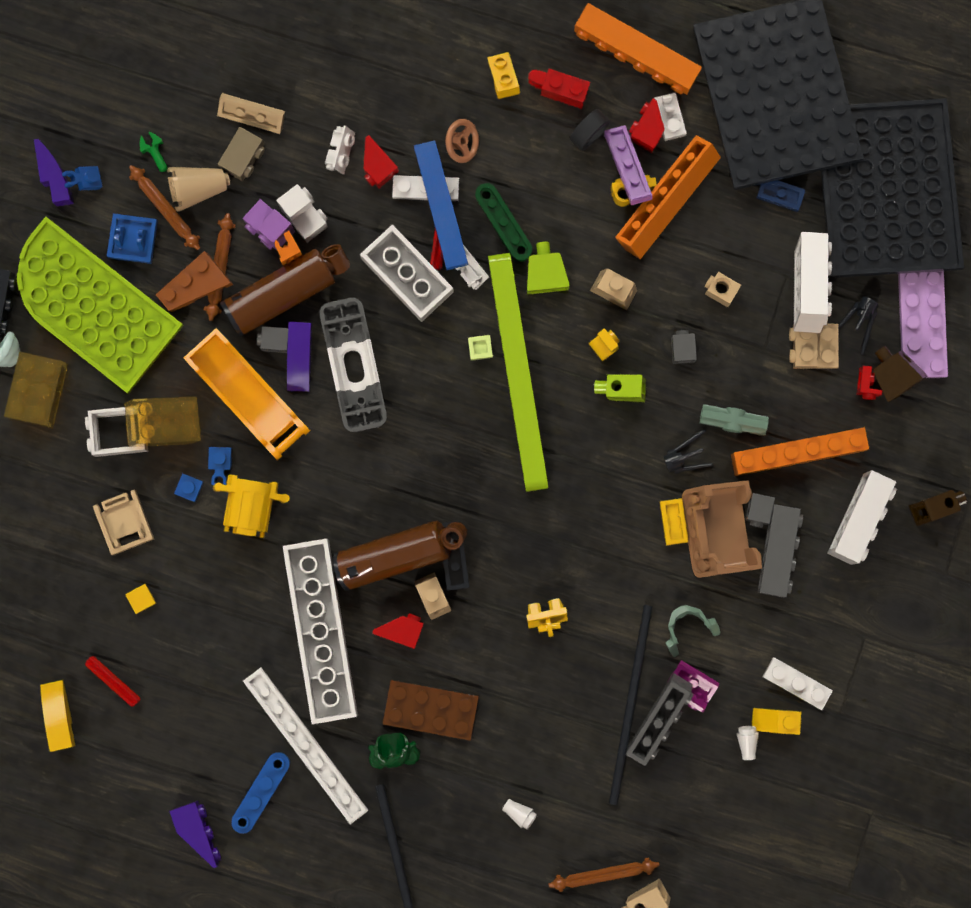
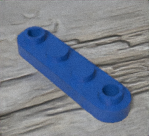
(260, 792)

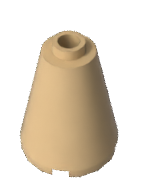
(195, 185)

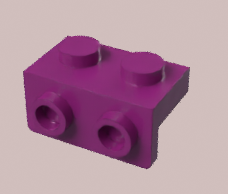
(702, 687)

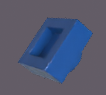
(189, 487)

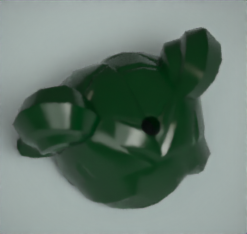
(393, 751)

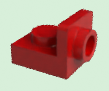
(865, 380)

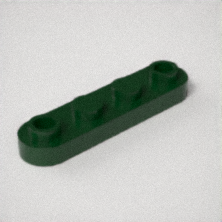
(503, 222)

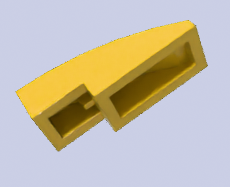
(57, 716)

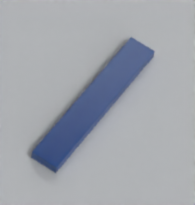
(440, 205)

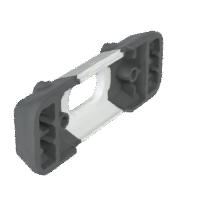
(346, 331)

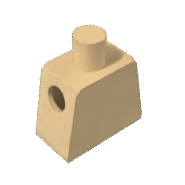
(614, 288)
(432, 596)
(650, 896)

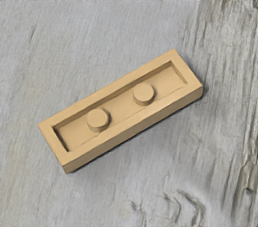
(251, 113)

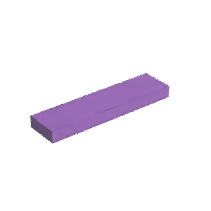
(628, 165)

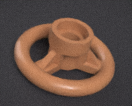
(459, 140)

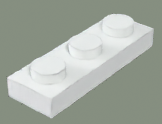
(413, 188)
(797, 683)

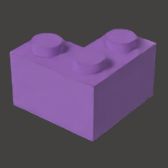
(268, 224)

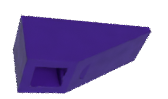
(192, 827)

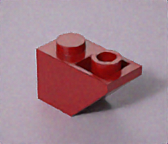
(650, 127)

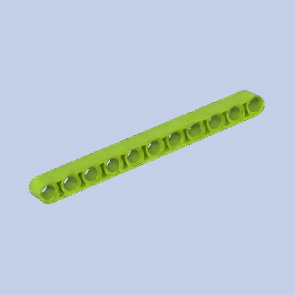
(518, 372)

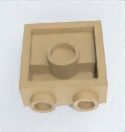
(815, 349)

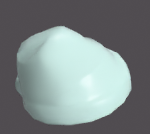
(9, 350)

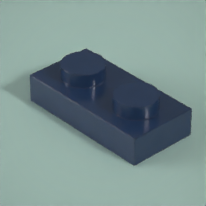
(781, 194)

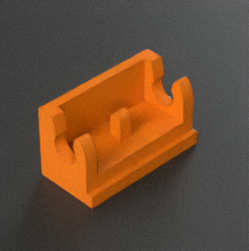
(288, 252)

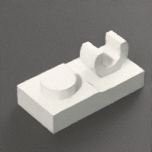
(671, 116)

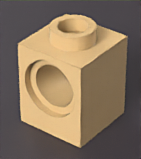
(731, 285)

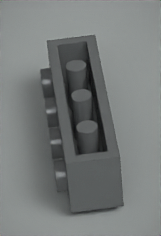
(779, 551)
(659, 719)

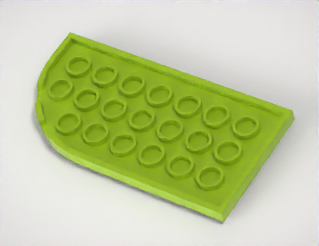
(91, 306)

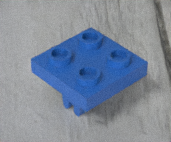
(132, 238)

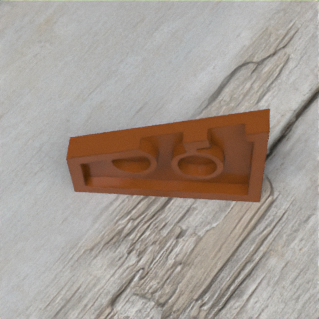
(197, 280)

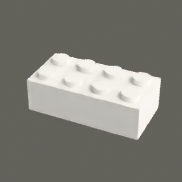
(406, 273)
(811, 282)
(862, 517)

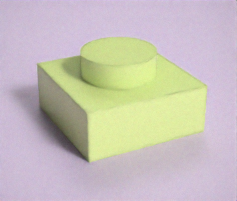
(480, 347)

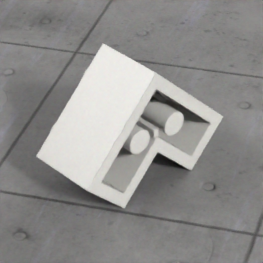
(299, 210)

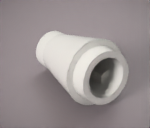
(747, 740)
(519, 813)

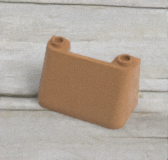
(718, 529)

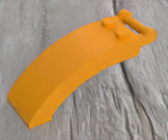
(245, 392)

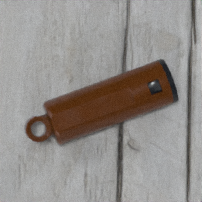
(284, 288)
(396, 553)

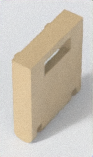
(121, 519)

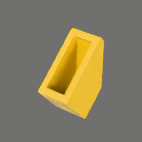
(776, 721)

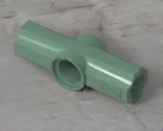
(734, 420)

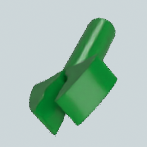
(154, 151)

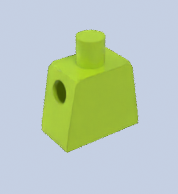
(546, 271)
(632, 388)

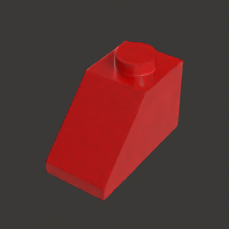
(377, 164)
(402, 630)

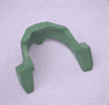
(680, 612)

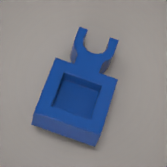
(86, 177)
(219, 460)

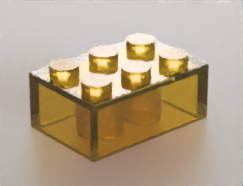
(35, 390)
(162, 421)

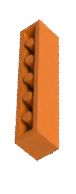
(637, 49)
(668, 197)
(799, 451)

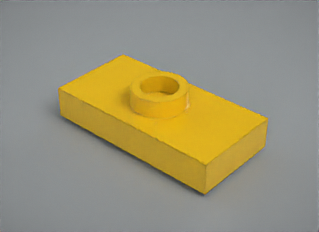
(673, 521)

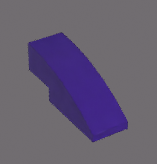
(51, 175)
(299, 356)

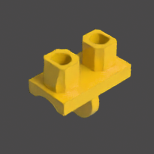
(549, 619)

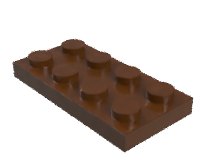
(430, 710)

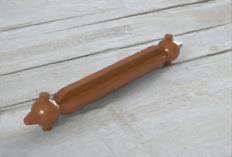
(164, 207)
(220, 259)
(603, 874)

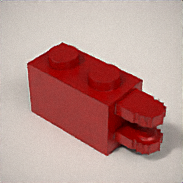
(560, 86)

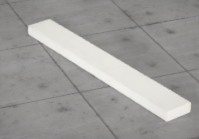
(305, 745)

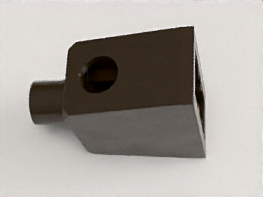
(896, 373)
(937, 506)

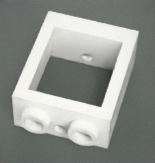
(93, 443)

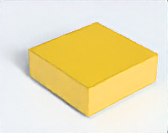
(140, 598)

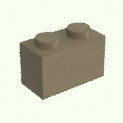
(241, 154)

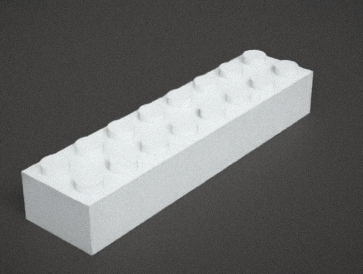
(320, 631)

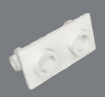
(338, 159)
(473, 272)

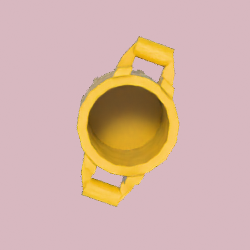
(249, 505)

